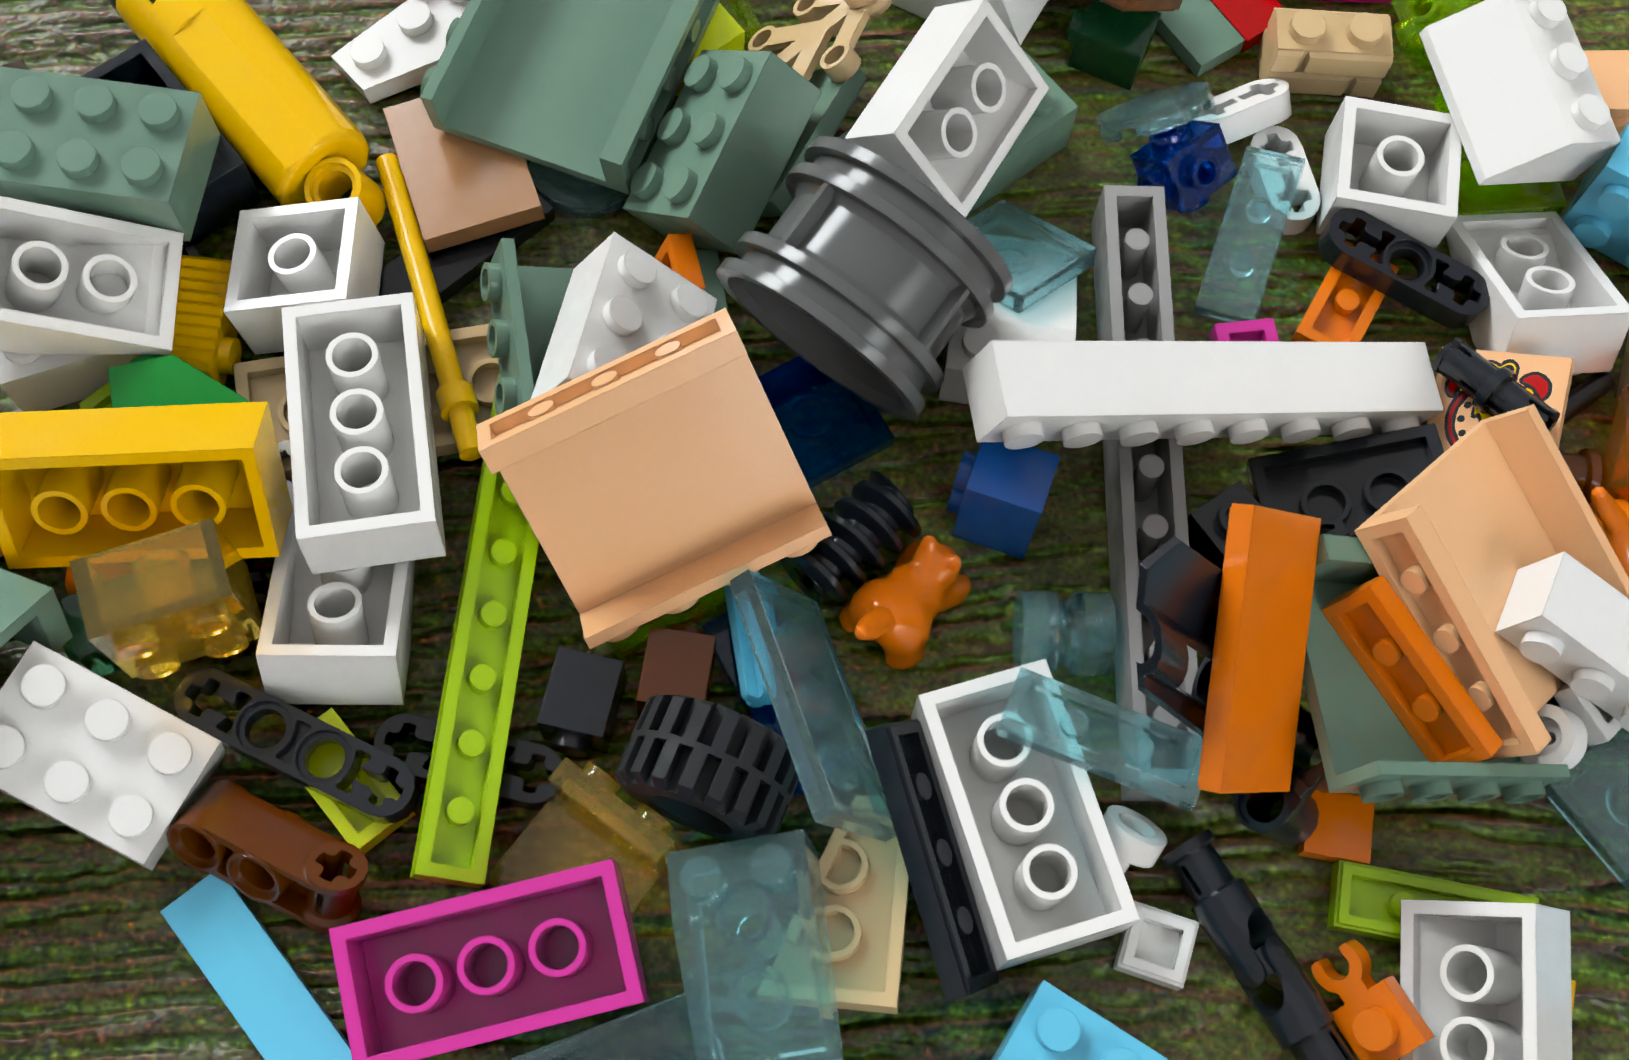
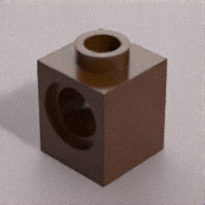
(677, 663)

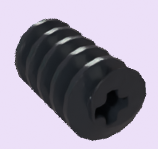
(857, 532)

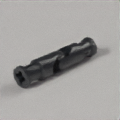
(1255, 951)

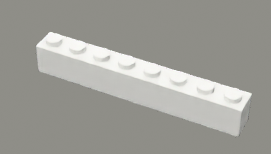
(1195, 391)

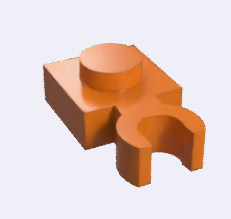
(1375, 1017)

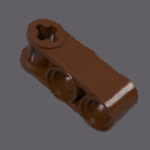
(271, 856)

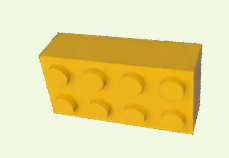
(129, 473)

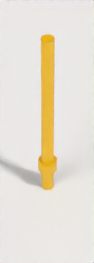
(455, 395)

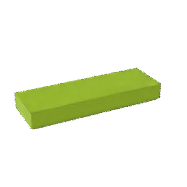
(1368, 898)

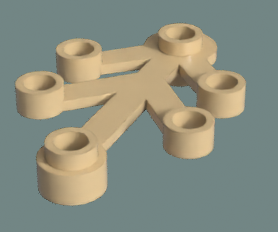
(805, 43)

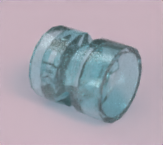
(1066, 633)

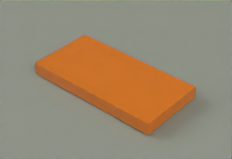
(1259, 651)

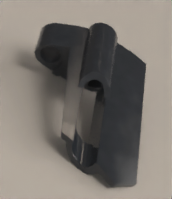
(1181, 601)

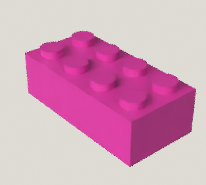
(489, 964)

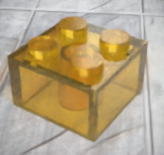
(167, 600)

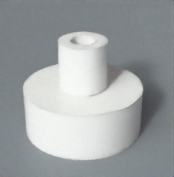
(1567, 735)
(1134, 837)

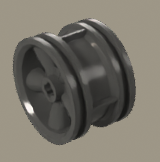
(867, 275)

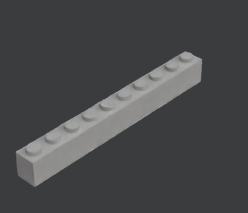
(1144, 481)

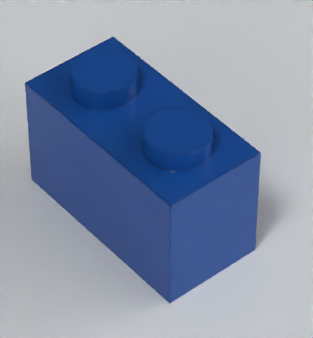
(1001, 496)

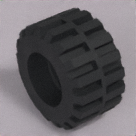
(708, 768)

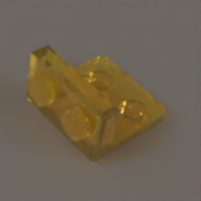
(586, 827)

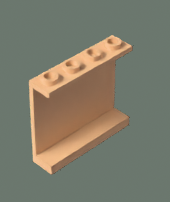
(655, 478)
(1456, 546)

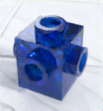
(1188, 162)

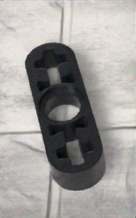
(1428, 262)
(523, 758)

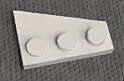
(398, 48)

